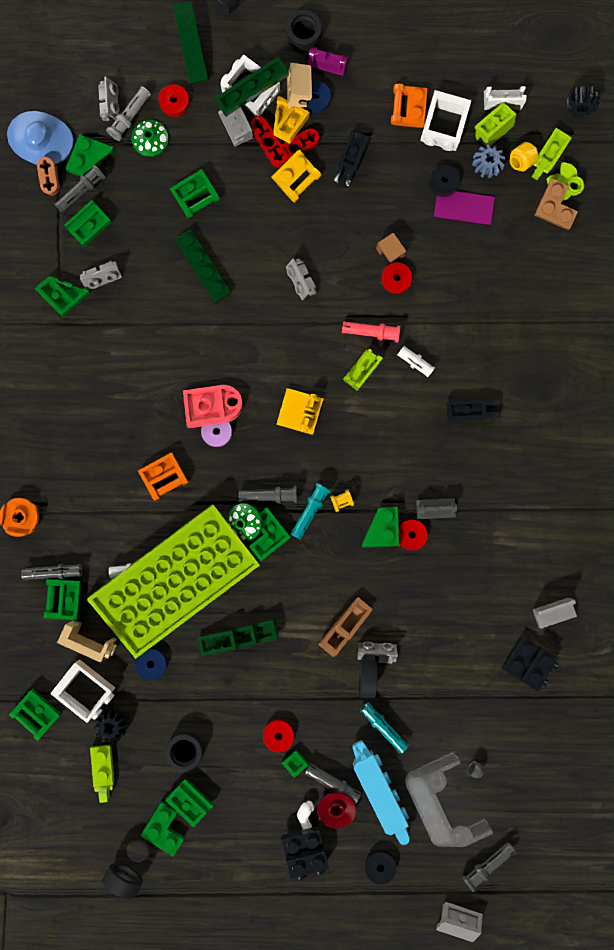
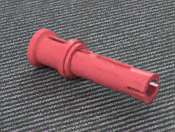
(380, 331)

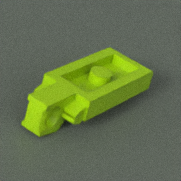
(551, 152)
(102, 771)

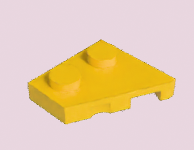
(288, 120)

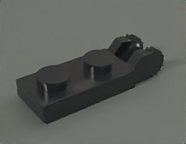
(351, 155)
(470, 410)

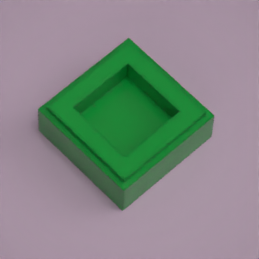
(295, 763)

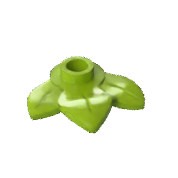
(568, 176)

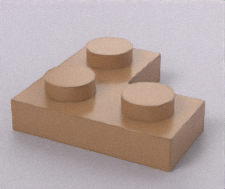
(550, 206)

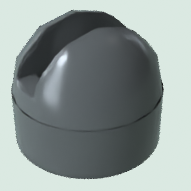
(475, 769)

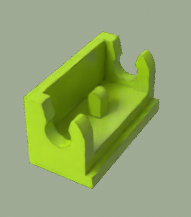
(495, 124)
(362, 369)

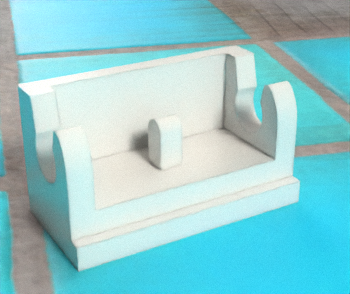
(512, 98)

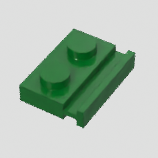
(87, 223)
(189, 802)

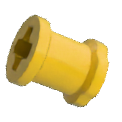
(342, 500)

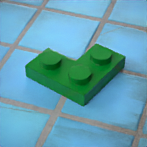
(273, 536)
(158, 829)

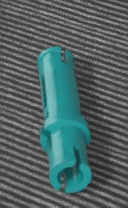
(377, 720)

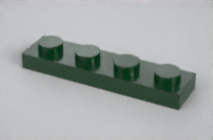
(251, 86)
(202, 266)

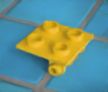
(300, 411)

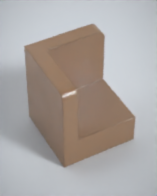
(391, 248)

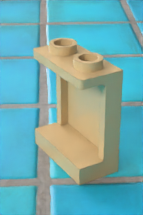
(84, 645)

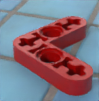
(282, 150)

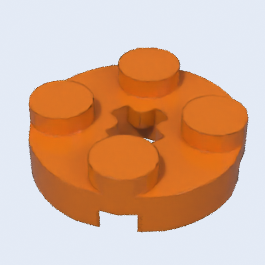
(28, 510)

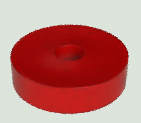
(174, 92)
(400, 270)
(420, 534)
(274, 743)

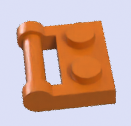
(415, 106)
(160, 470)

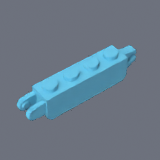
(379, 792)

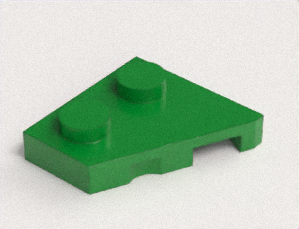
(86, 154)
(61, 295)
(384, 529)

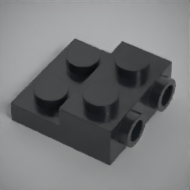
(530, 664)
(305, 852)

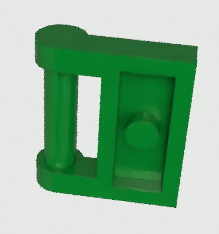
(192, 188)
(68, 599)
(39, 710)

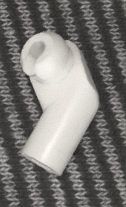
(304, 813)

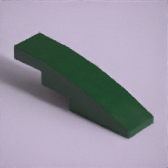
(190, 42)
(238, 637)

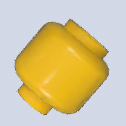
(523, 156)

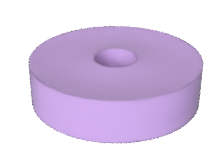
(217, 440)

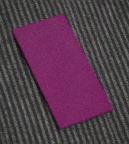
(465, 207)

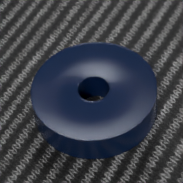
(322, 103)
(147, 672)

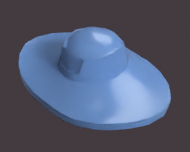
(39, 136)

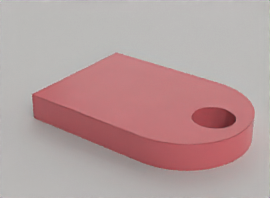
(210, 406)

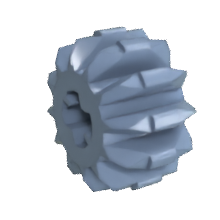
(494, 165)

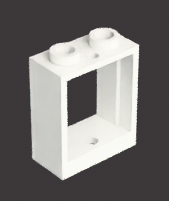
(263, 100)
(452, 104)
(60, 693)

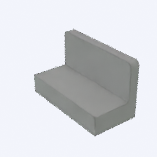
(555, 612)
(460, 922)

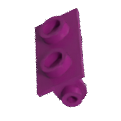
(327, 61)

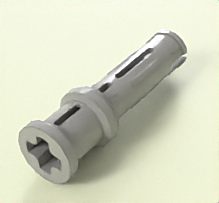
(124, 120)

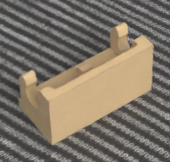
(299, 85)

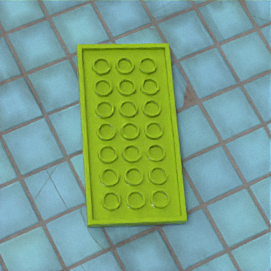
(173, 581)

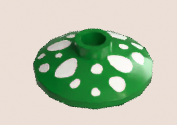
(153, 145)
(251, 521)

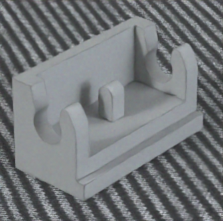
(237, 127)

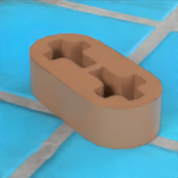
(43, 176)

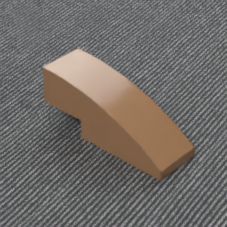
(345, 627)

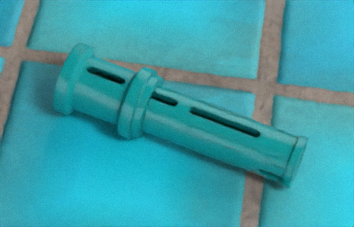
(314, 503)

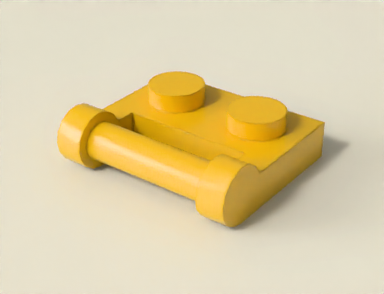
(291, 171)

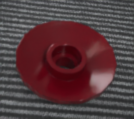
(336, 817)

